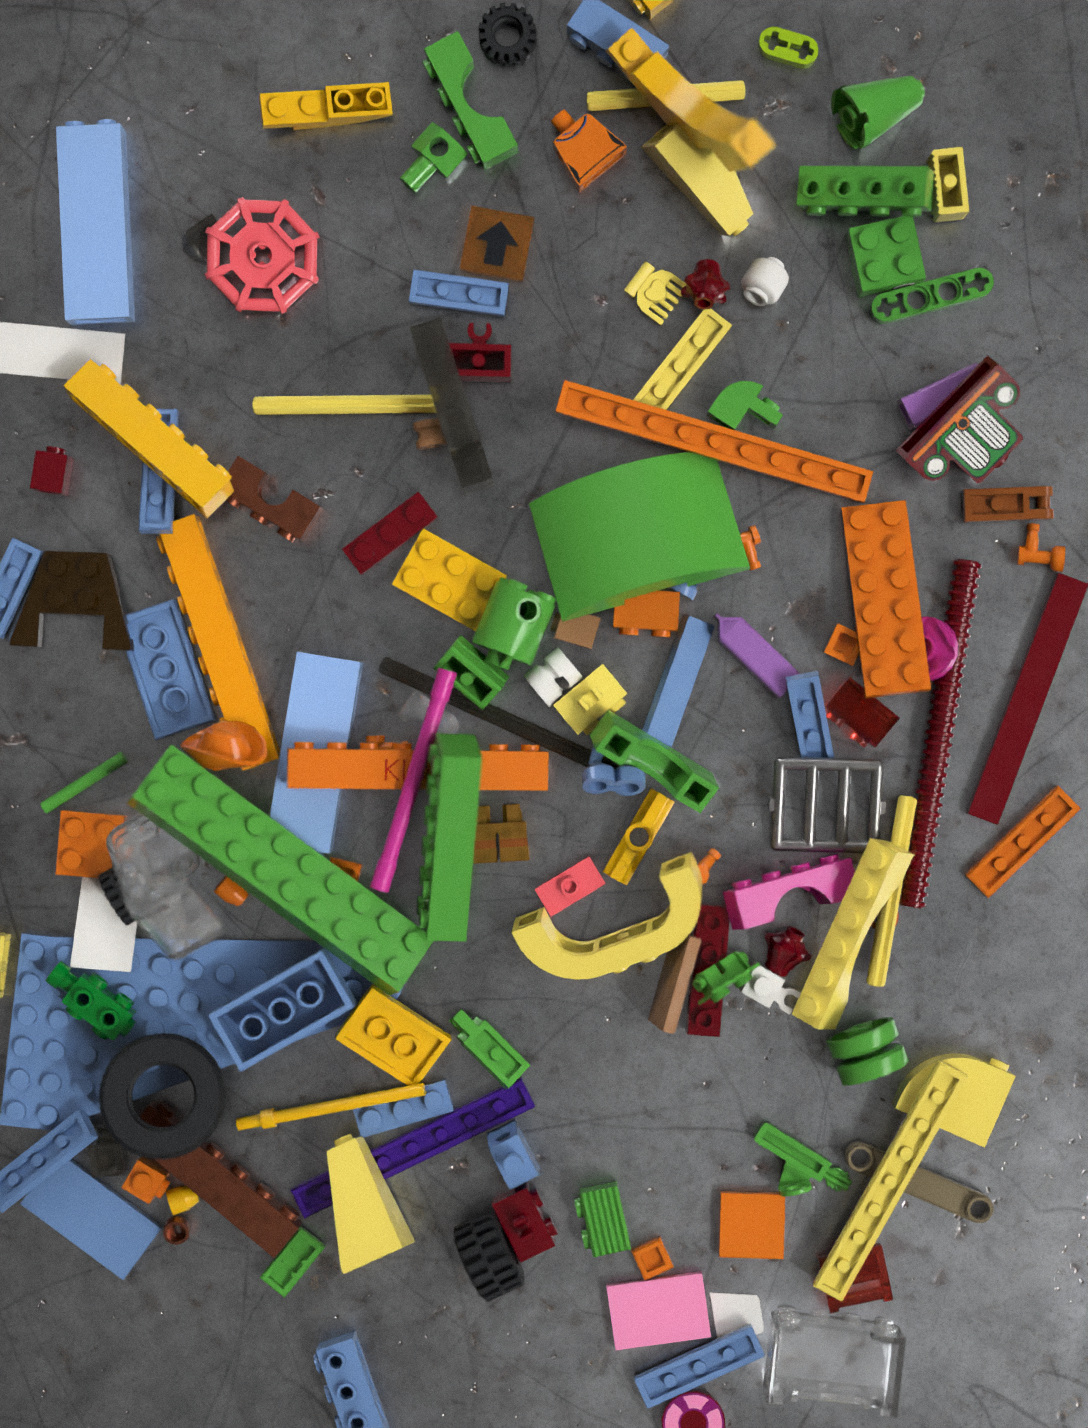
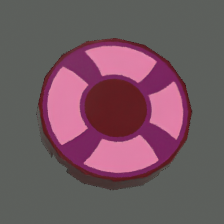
(693, 1410)

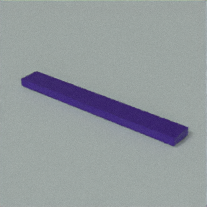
(426, 1140)

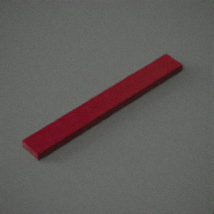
(1027, 698)

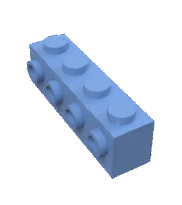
(349, 1383)

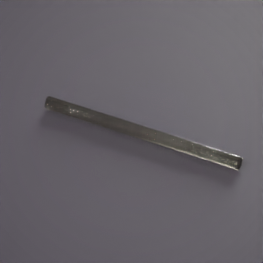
(493, 715)

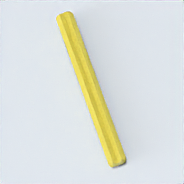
(633, 98)

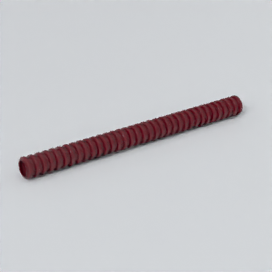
(939, 737)

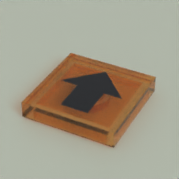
(497, 243)

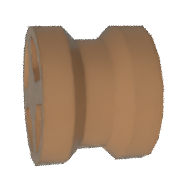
(429, 434)

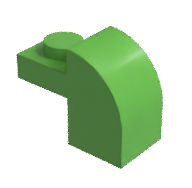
(738, 400)

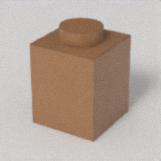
(577, 631)

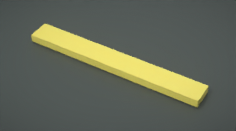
(890, 1180)

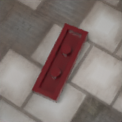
(390, 533)

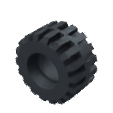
(488, 1256)

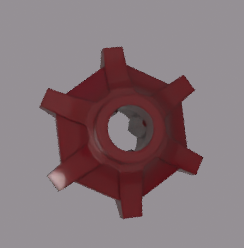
(706, 284)
(785, 950)

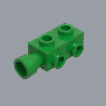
(100, 1002)

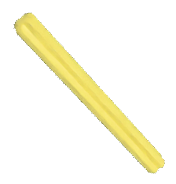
(343, 404)
(888, 914)

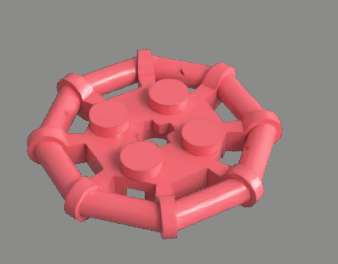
(262, 236)

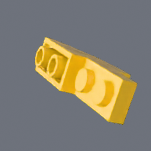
(326, 107)

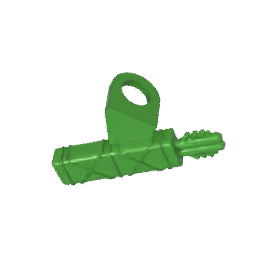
(800, 1163)

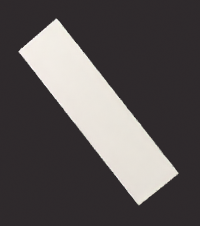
(57, 350)

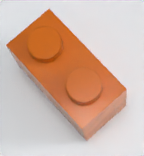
(651, 611)

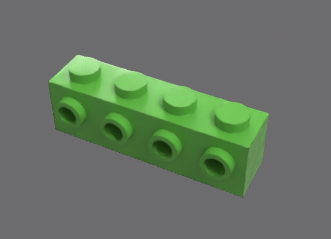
(865, 189)

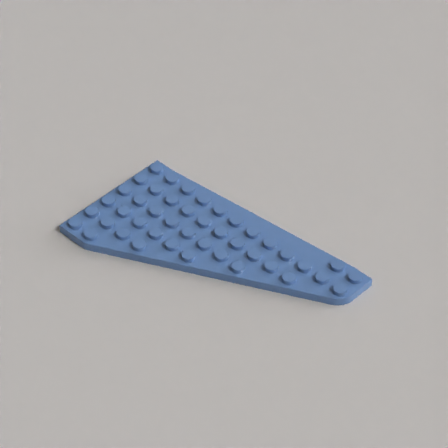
(60, 1061)

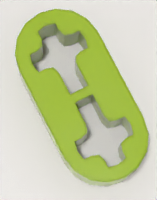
(786, 55)

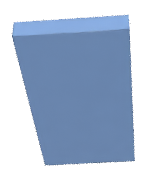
(168, 671)
(93, 1217)

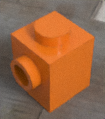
(147, 1180)

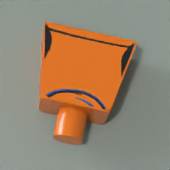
(585, 148)

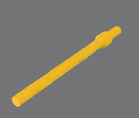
(269, 1117)

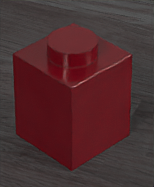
(52, 471)

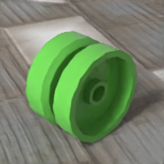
(867, 1051)

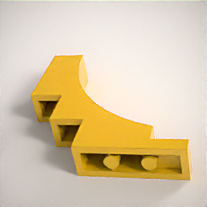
(733, 139)

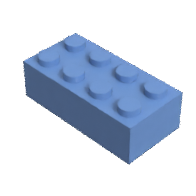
(283, 1009)

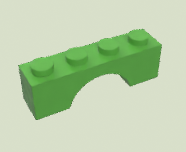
(489, 136)
(632, 746)

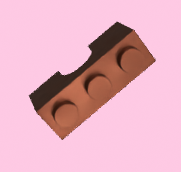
(293, 516)

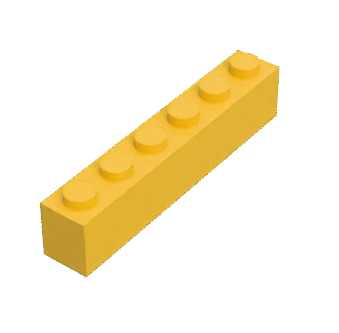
(149, 437)

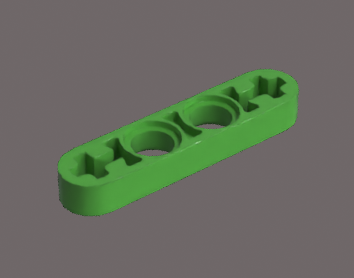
(930, 292)

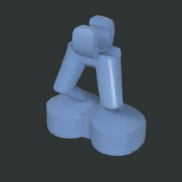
(604, 778)

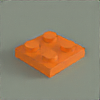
(83, 843)

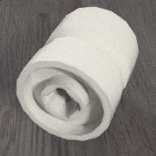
(553, 677)

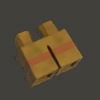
(512, 836)

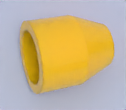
(181, 1199)

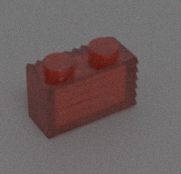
(863, 716)

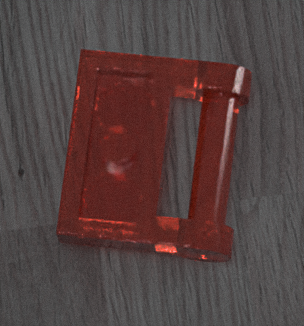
(872, 1269)

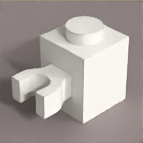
(767, 987)

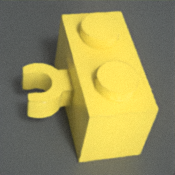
(590, 700)

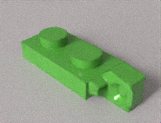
(489, 1048)

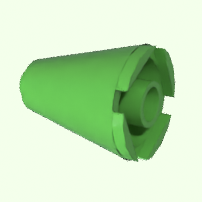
(874, 107)

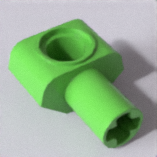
(428, 163)

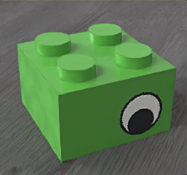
(885, 256)

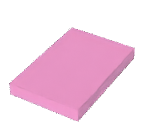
(658, 1310)

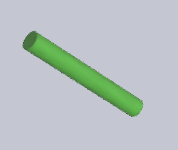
(83, 782)

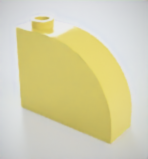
(977, 1102)

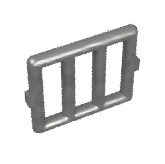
(844, 766)

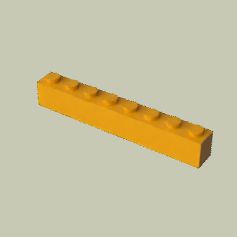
(215, 630)

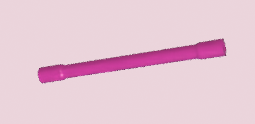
(387, 862)

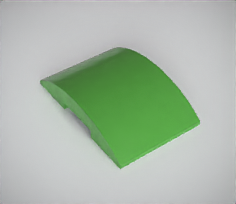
(637, 532)

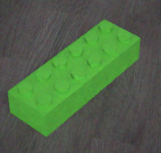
(450, 836)

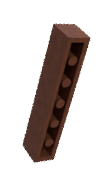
(228, 1188)

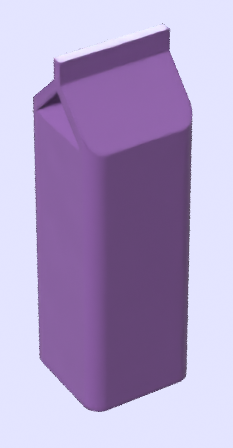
(923, 402)
(754, 653)

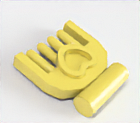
(652, 290)

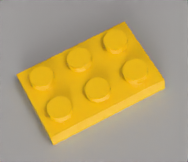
(447, 579)
(392, 1036)

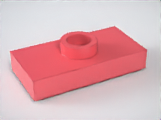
(570, 886)

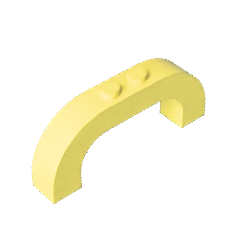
(620, 949)

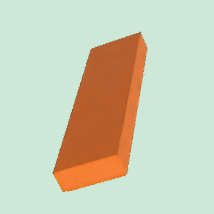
(1022, 841)

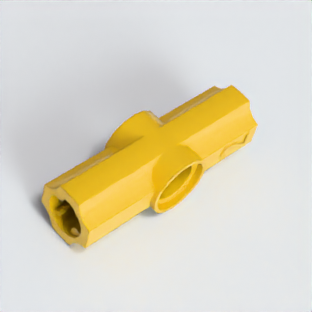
(627, 855)

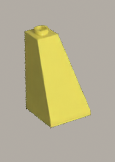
(701, 179)
(363, 1206)

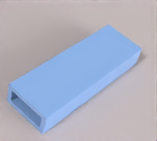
(95, 223)
(318, 712)

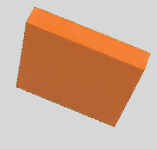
(751, 1225)

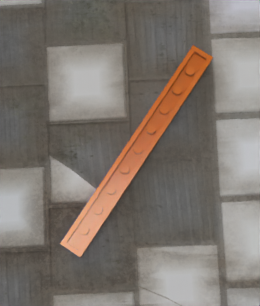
(713, 441)

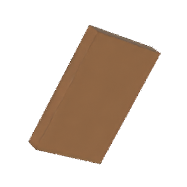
(674, 984)

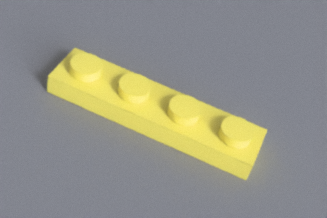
(684, 360)

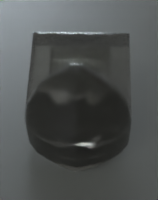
(195, 239)

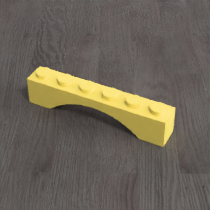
(872, 884)

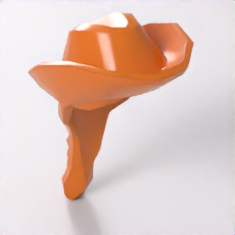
(226, 746)

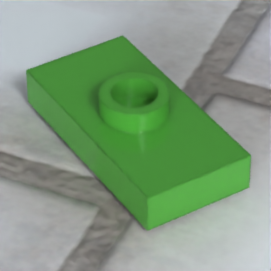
(292, 1261)

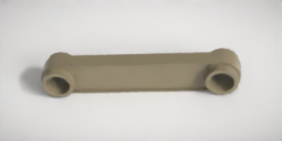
(927, 1185)

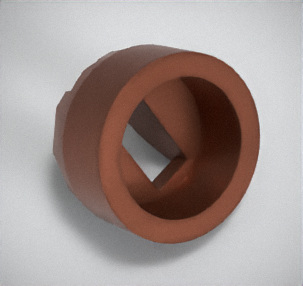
(170, 1231)

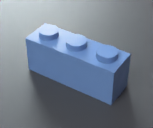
(599, 26)

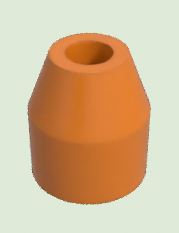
(230, 892)

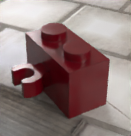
(481, 360)
(524, 1221)

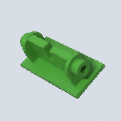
(715, 985)

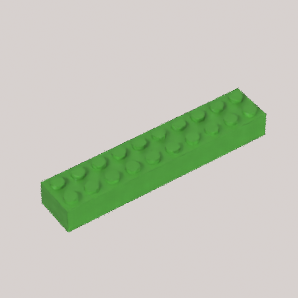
(280, 870)

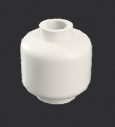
(764, 281)

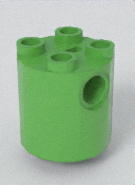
(512, 632)

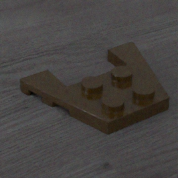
(74, 586)

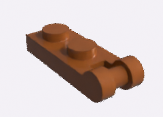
(1006, 504)

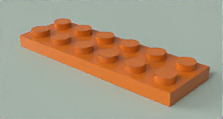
(885, 599)

